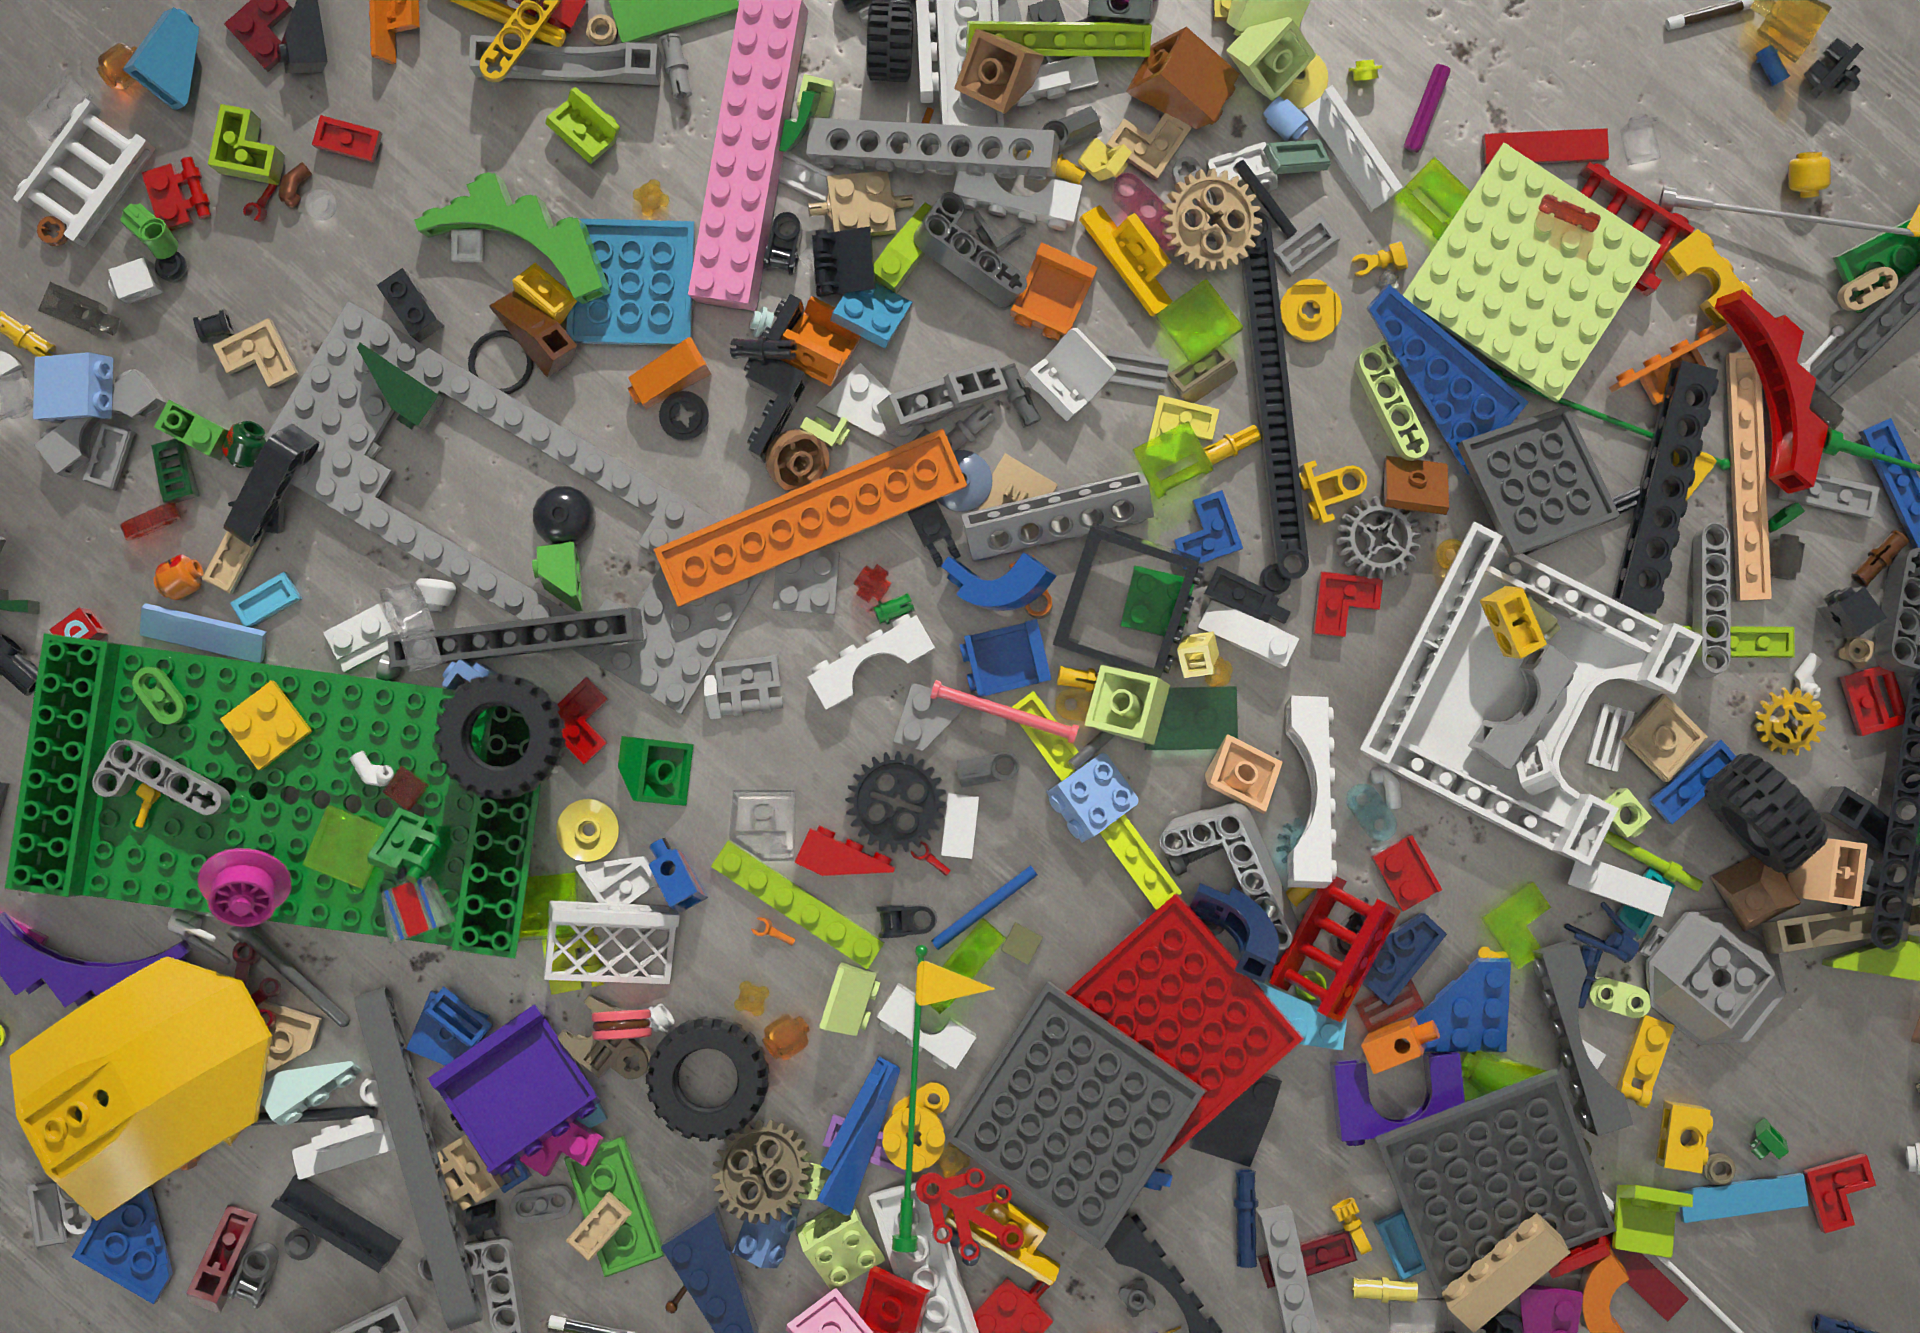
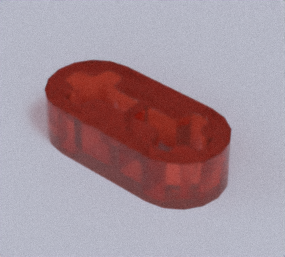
(150, 521)

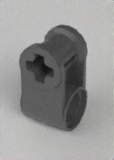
(252, 1279)

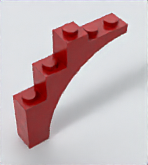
(1788, 388)

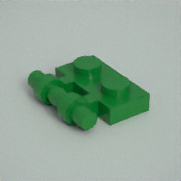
(399, 839)

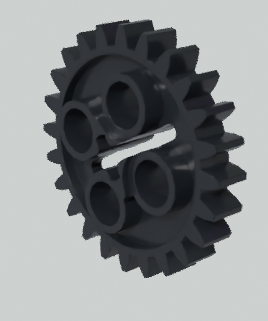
(888, 829)

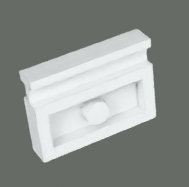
(360, 638)

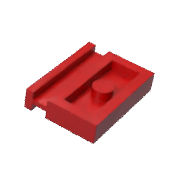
(1406, 873)

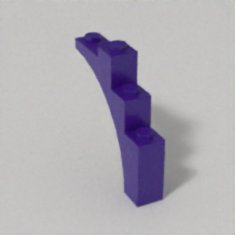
(71, 979)

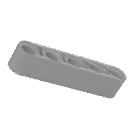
(1718, 587)

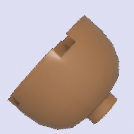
(796, 459)

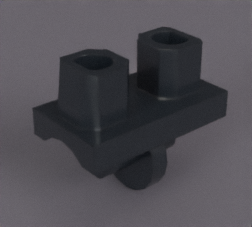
(1823, 77)

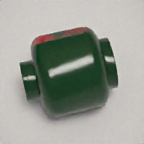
(244, 443)

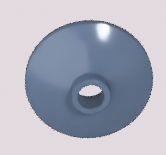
(978, 483)

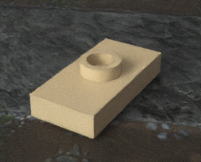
(229, 563)
(599, 1226)

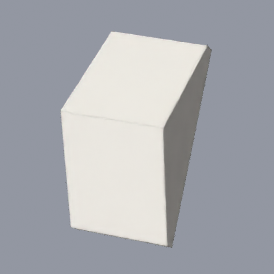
(1536, 769)

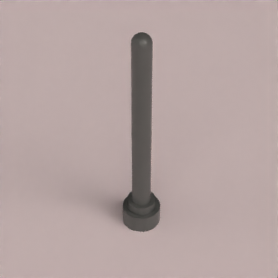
(247, 935)

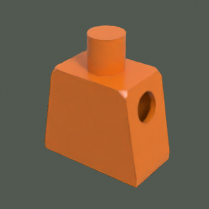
(1387, 1049)

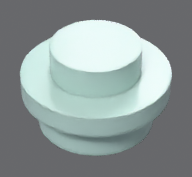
(761, 320)

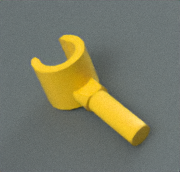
(149, 796)

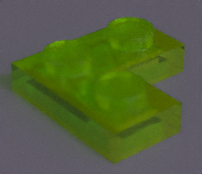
(1509, 920)

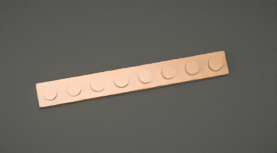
(1748, 478)

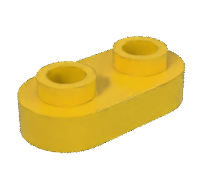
(922, 1098)

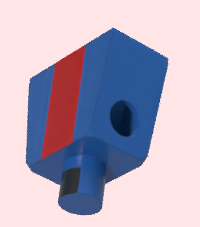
(682, 887)

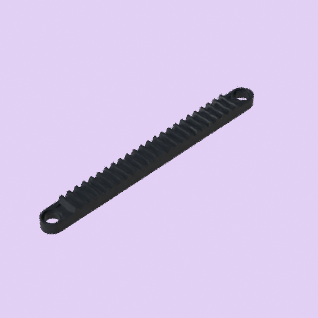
(1274, 402)

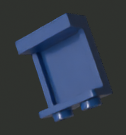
(1005, 659)

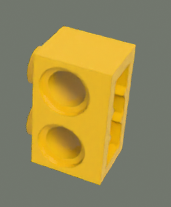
(1513, 622)

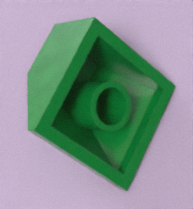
(655, 770)

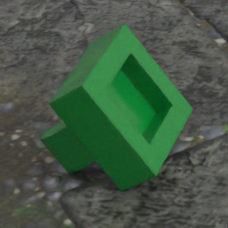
(1768, 1140)

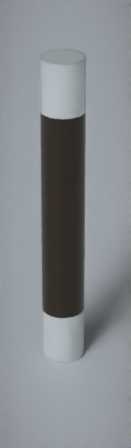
(1707, 13)

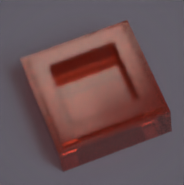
(405, 788)

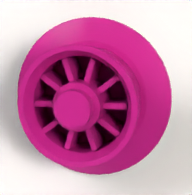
(244, 886)

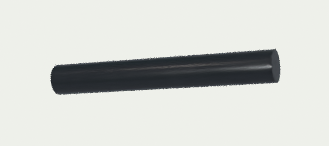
(1265, 198)

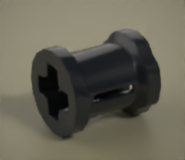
(213, 326)

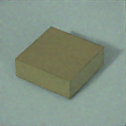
(1021, 943)

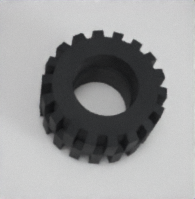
(889, 41)

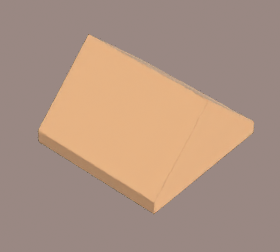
(1243, 773)

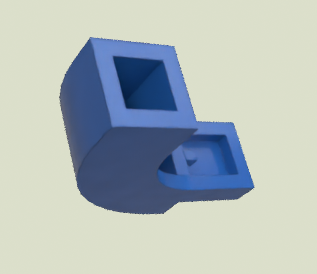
(1014, 590)

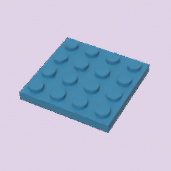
(649, 283)

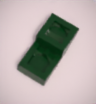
(18, 606)

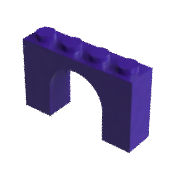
(1357, 1118)

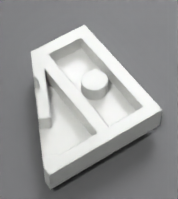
(618, 880)

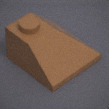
(997, 71)
(1754, 892)

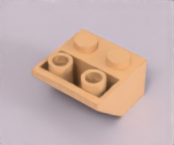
(1832, 874)

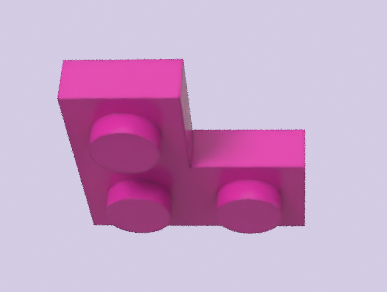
(577, 1143)

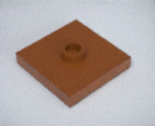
(1416, 485)

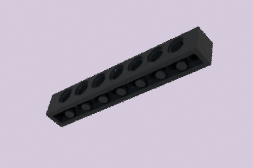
(1658, 469)

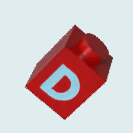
(80, 624)

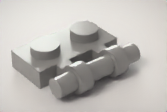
(747, 675)

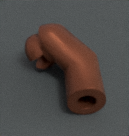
(290, 182)

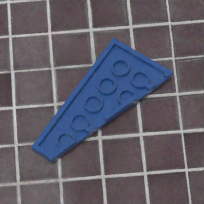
(1451, 381)

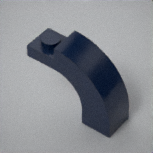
(1245, 923)

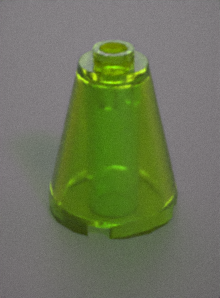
(1492, 1072)

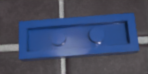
(1690, 783)

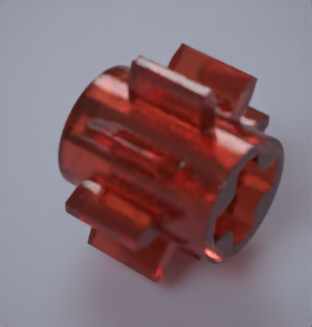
(872, 583)

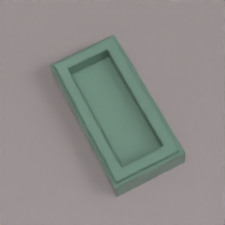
(1297, 156)

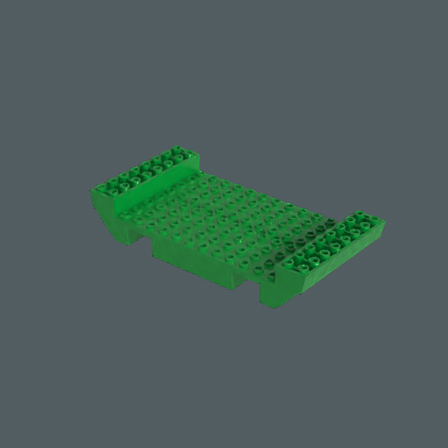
(88, 844)

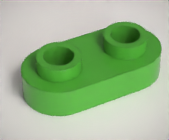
(161, 696)

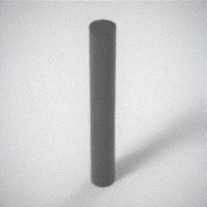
(1089, 750)

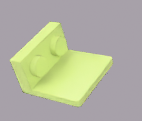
(839, 1246)

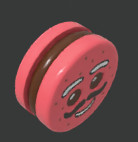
(621, 1024)

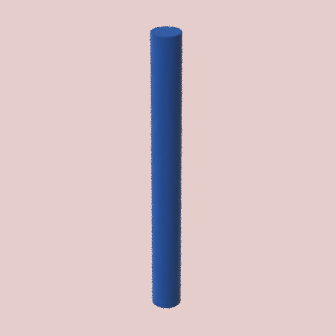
(984, 907)

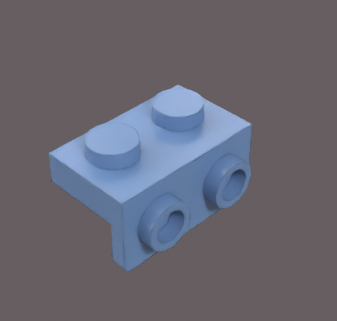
(463, 670)
(764, 1243)

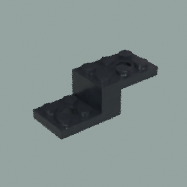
(776, 380)

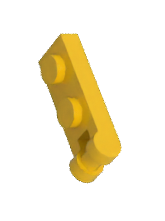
(1645, 1059)

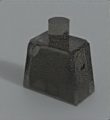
(69, 307)

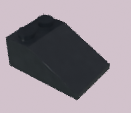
(1241, 1125)

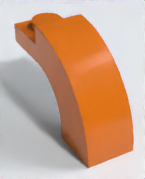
(1598, 1285)

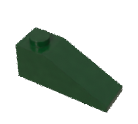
(404, 394)

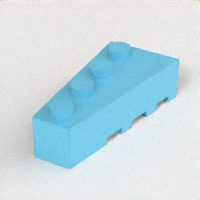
(1312, 1025)

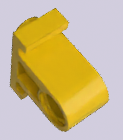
(1328, 489)

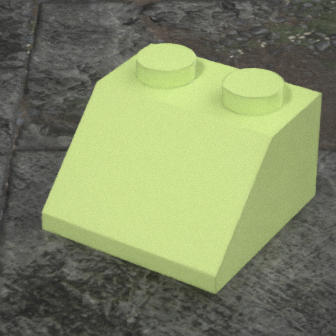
(1271, 55)
(1127, 704)
(848, 1000)

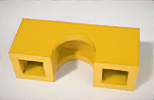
(1698, 255)

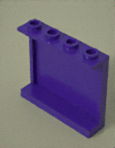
(515, 1091)

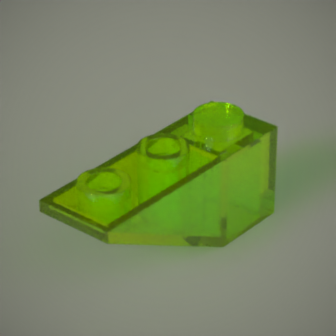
(971, 954)

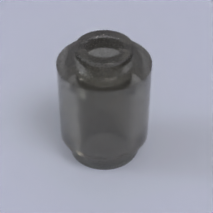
(1826, 409)
(1786, 557)

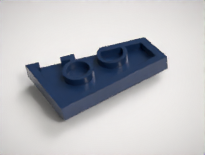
(1402, 956)

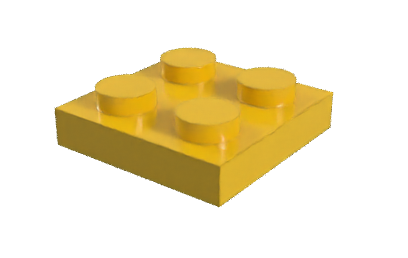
(266, 725)

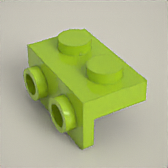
(584, 126)

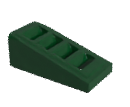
(165, 484)

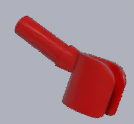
(260, 204)
(930, 858)

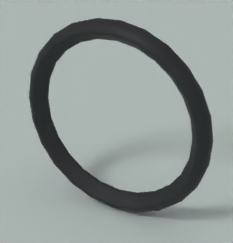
(499, 333)

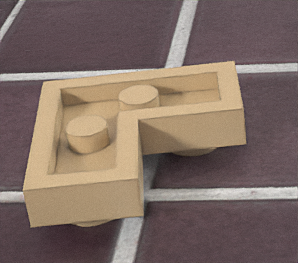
(1152, 151)
(260, 345)

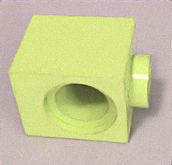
(1639, 816)

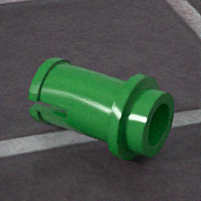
(893, 608)

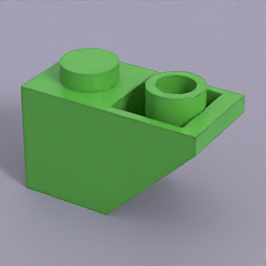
(192, 429)

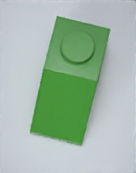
(560, 572)

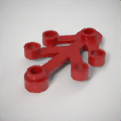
(964, 1209)

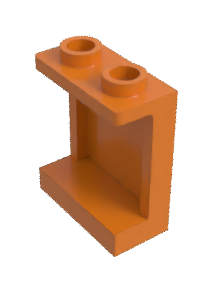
(1053, 292)
(820, 343)

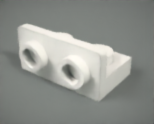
(1255, 159)

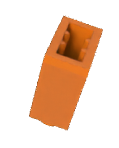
(668, 374)

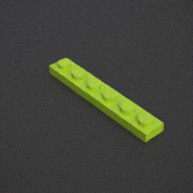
(1071, 37)
(797, 904)

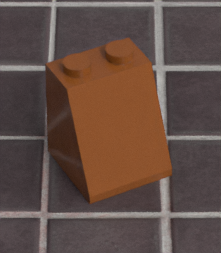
(1185, 79)

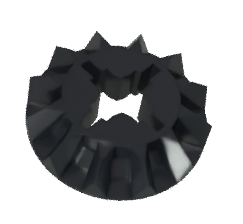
(671, 409)

